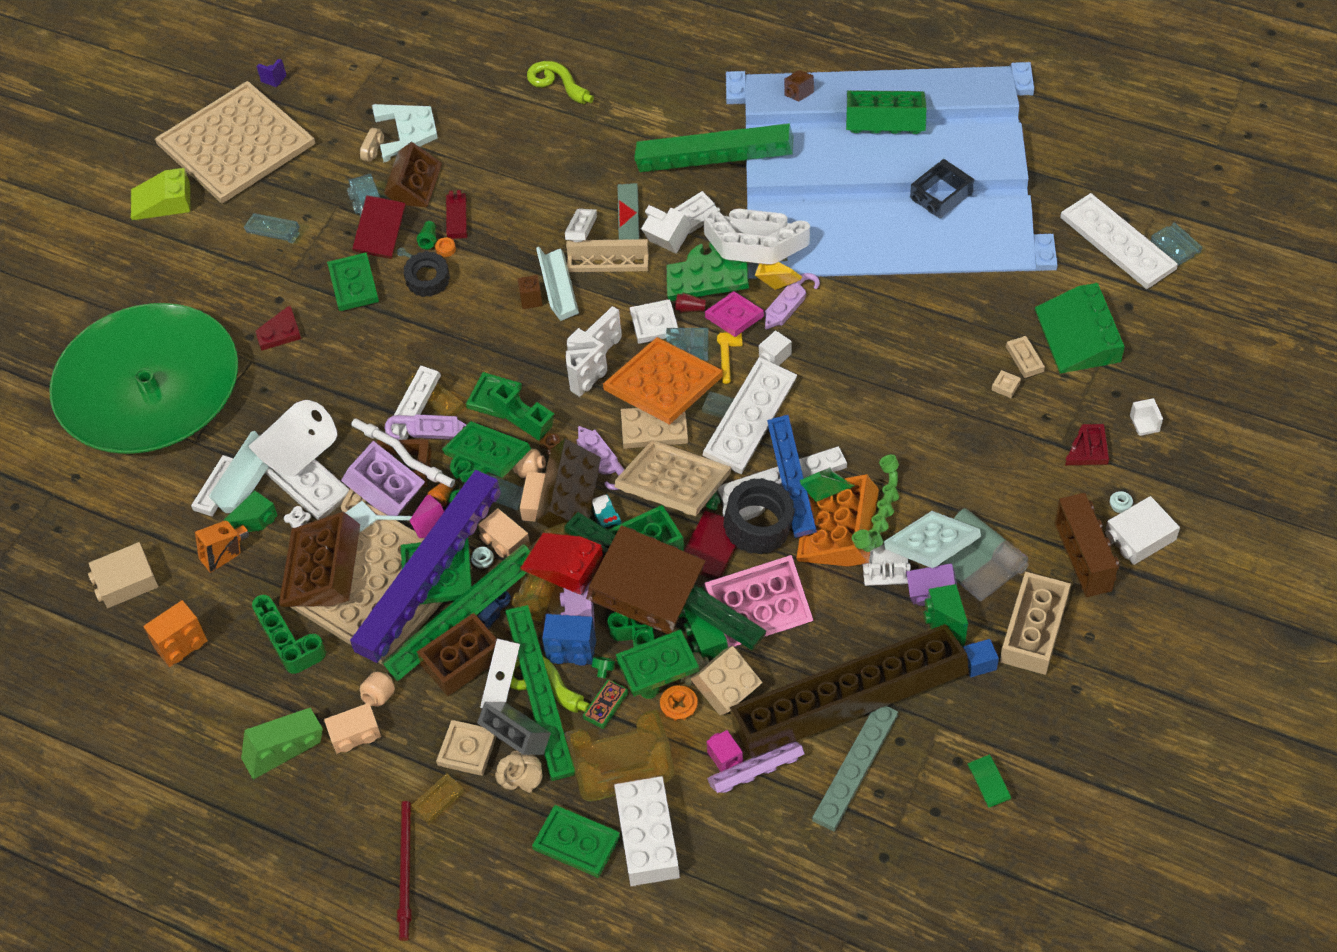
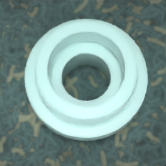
(1119, 506)
(482, 552)

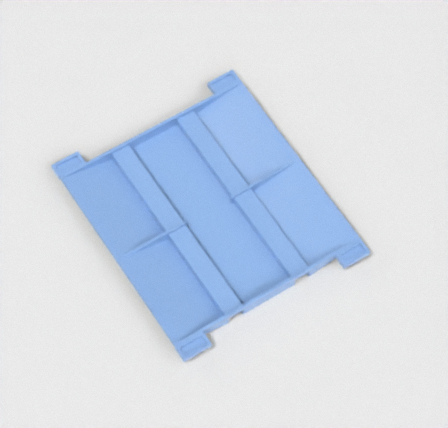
(860, 183)

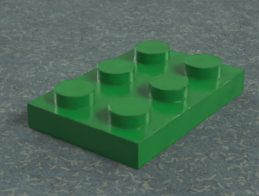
(352, 281)
(657, 663)
(576, 841)

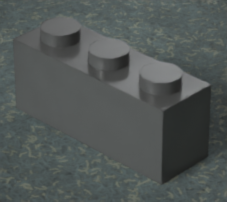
(514, 728)

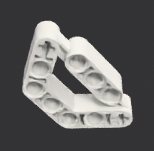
(755, 235)

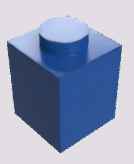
(981, 657)

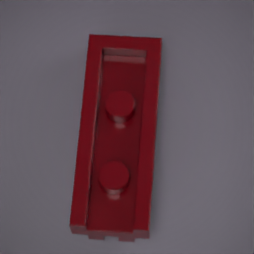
(456, 215)

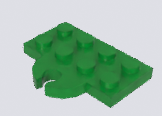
(706, 274)
(483, 450)

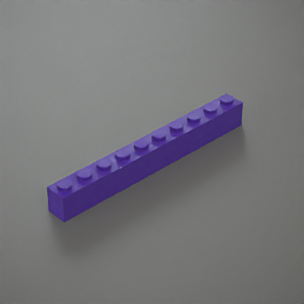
(425, 567)

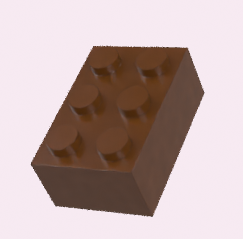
(458, 654)

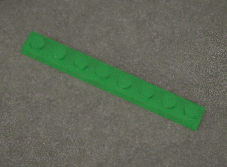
(471, 602)
(540, 691)

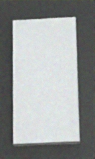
(312, 488)

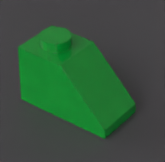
(253, 513)

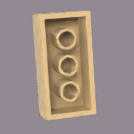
(1035, 623)

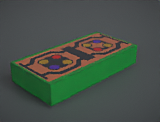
(605, 704)

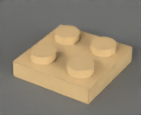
(466, 748)

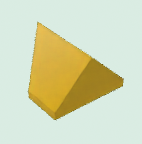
(777, 275)

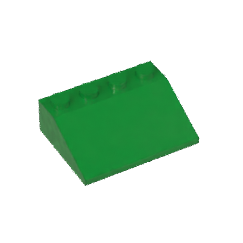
(886, 111)
(1080, 329)

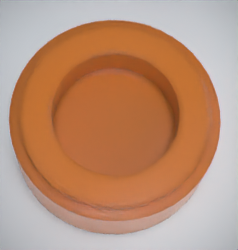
(445, 247)

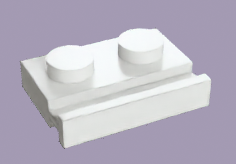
(696, 208)

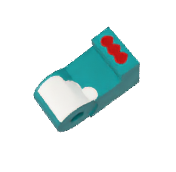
(604, 512)

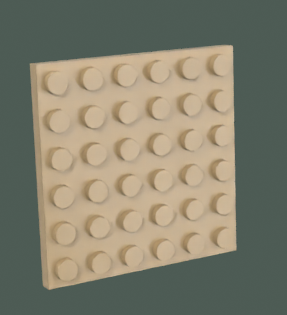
(235, 141)
(374, 571)

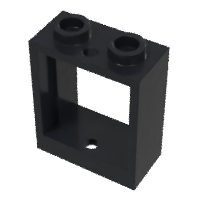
(951, 175)

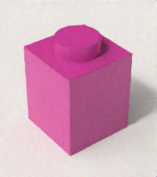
(724, 750)

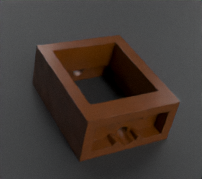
(414, 447)

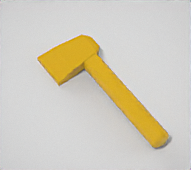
(726, 340)

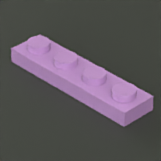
(750, 768)

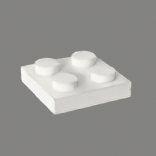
(652, 320)

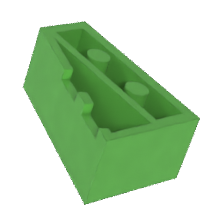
(279, 741)

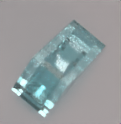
(692, 340)

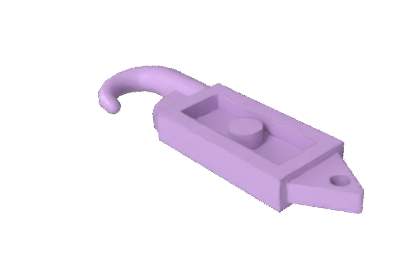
(788, 301)
(426, 426)
(594, 443)

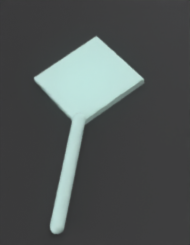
(366, 517)

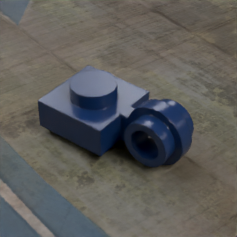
(492, 611)

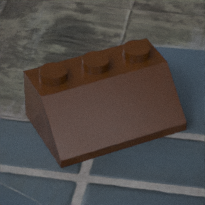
(413, 176)

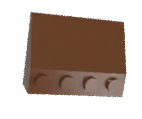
(320, 562)

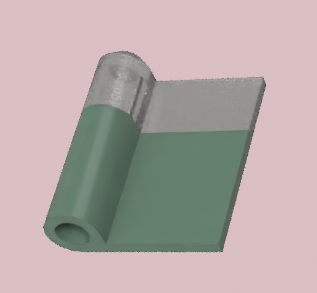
(987, 561)

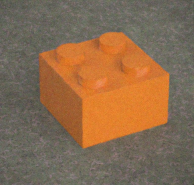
(175, 633)

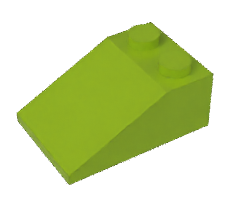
(161, 195)

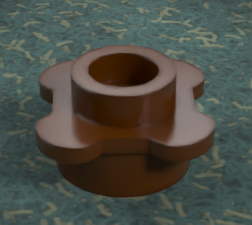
(548, 440)

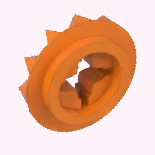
(677, 694)

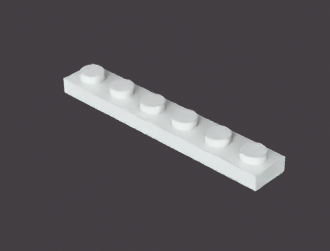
(809, 465)

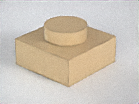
(1006, 384)

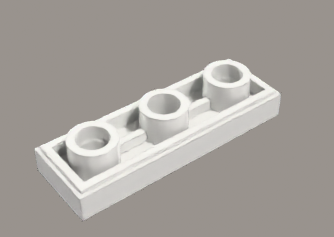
(503, 660)

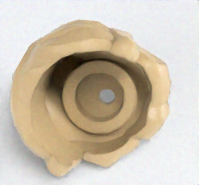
(519, 771)

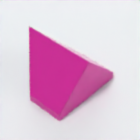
(426, 516)

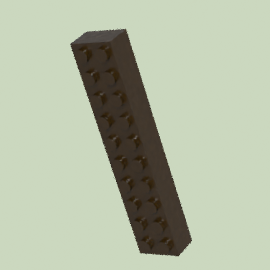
(849, 690)

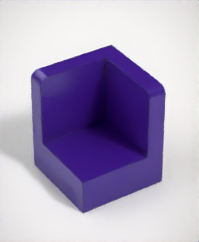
(271, 74)

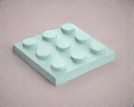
(932, 539)

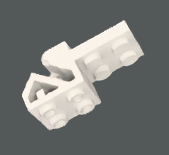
(588, 351)

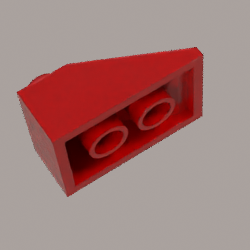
(564, 561)

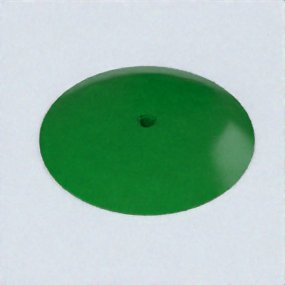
(143, 378)

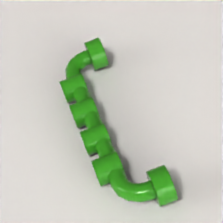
(872, 539)

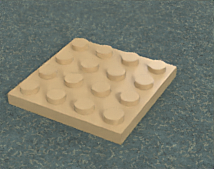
(673, 477)

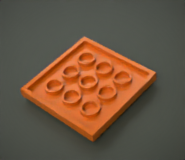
(663, 380)

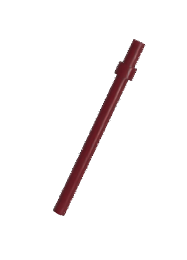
(404, 914)

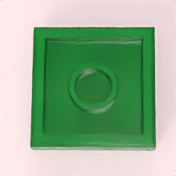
(480, 395)

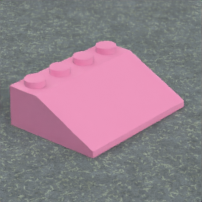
(765, 595)

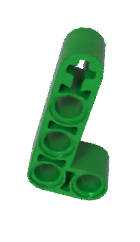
(631, 631)
(280, 632)

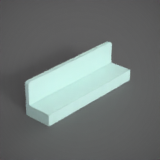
(558, 283)
(239, 477)

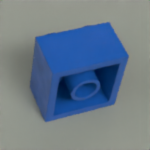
(569, 639)

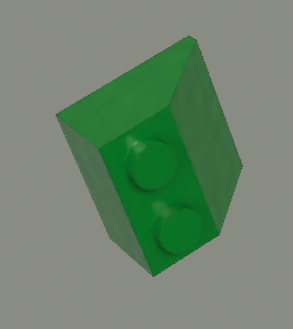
(945, 607)

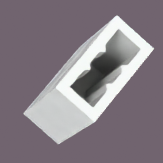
(1142, 530)

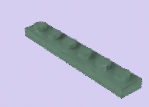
(855, 767)

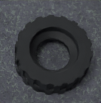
(423, 260)

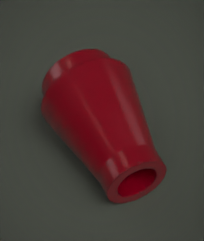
(689, 303)

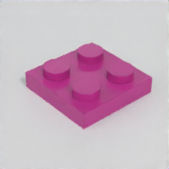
(734, 314)

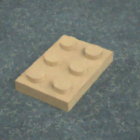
(641, 428)

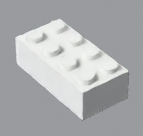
(646, 831)

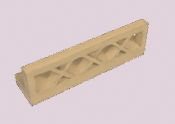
(608, 252)

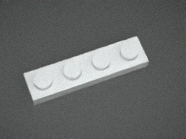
(415, 398)

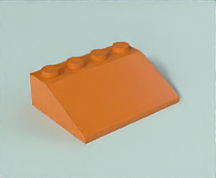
(837, 521)

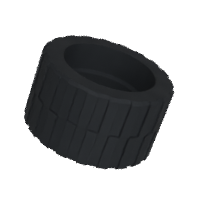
(765, 494)

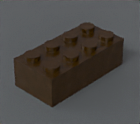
(567, 484)

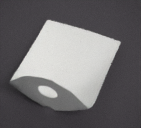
(287, 443)

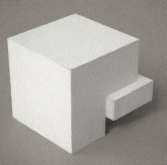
(666, 229)

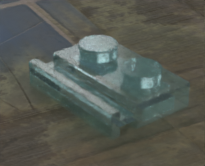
(1176, 243)

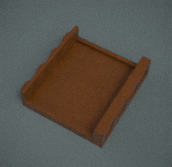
(645, 579)

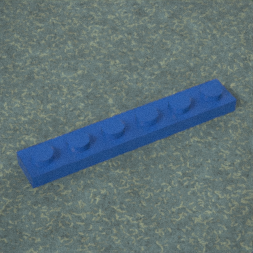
(791, 473)

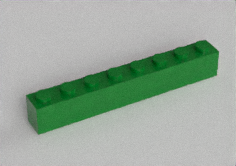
(714, 147)

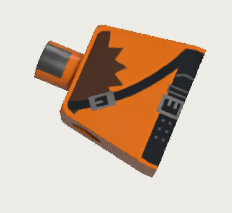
(219, 544)

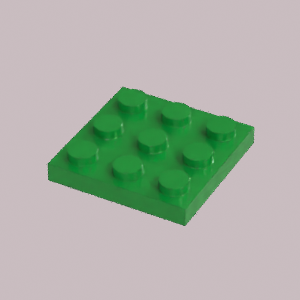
(453, 581)

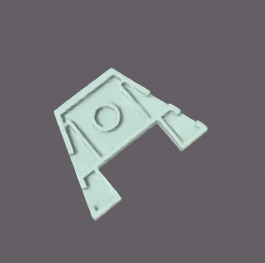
(413, 125)

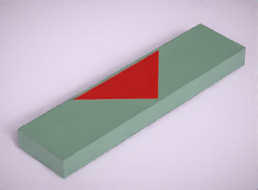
(628, 212)

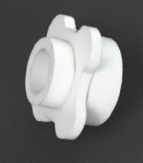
(296, 522)

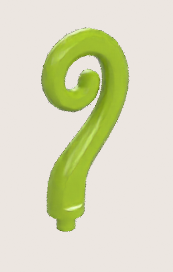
(574, 91)
(565, 697)

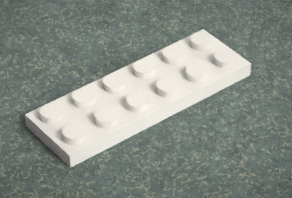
(1119, 241)
(748, 415)

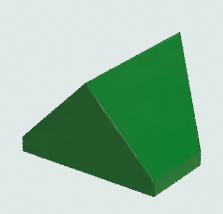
(824, 484)

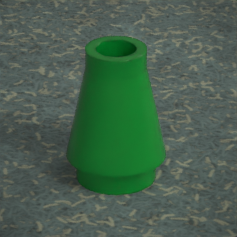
(427, 236)

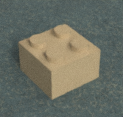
(726, 680)

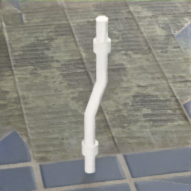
(432, 473)

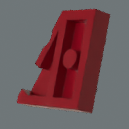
(278, 330)
(1089, 446)

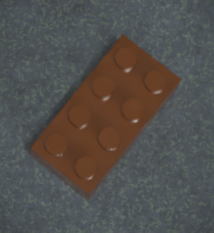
(1086, 544)

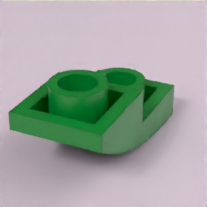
(989, 781)

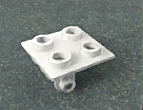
(885, 568)

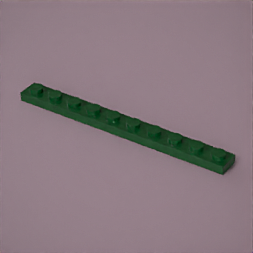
(698, 602)

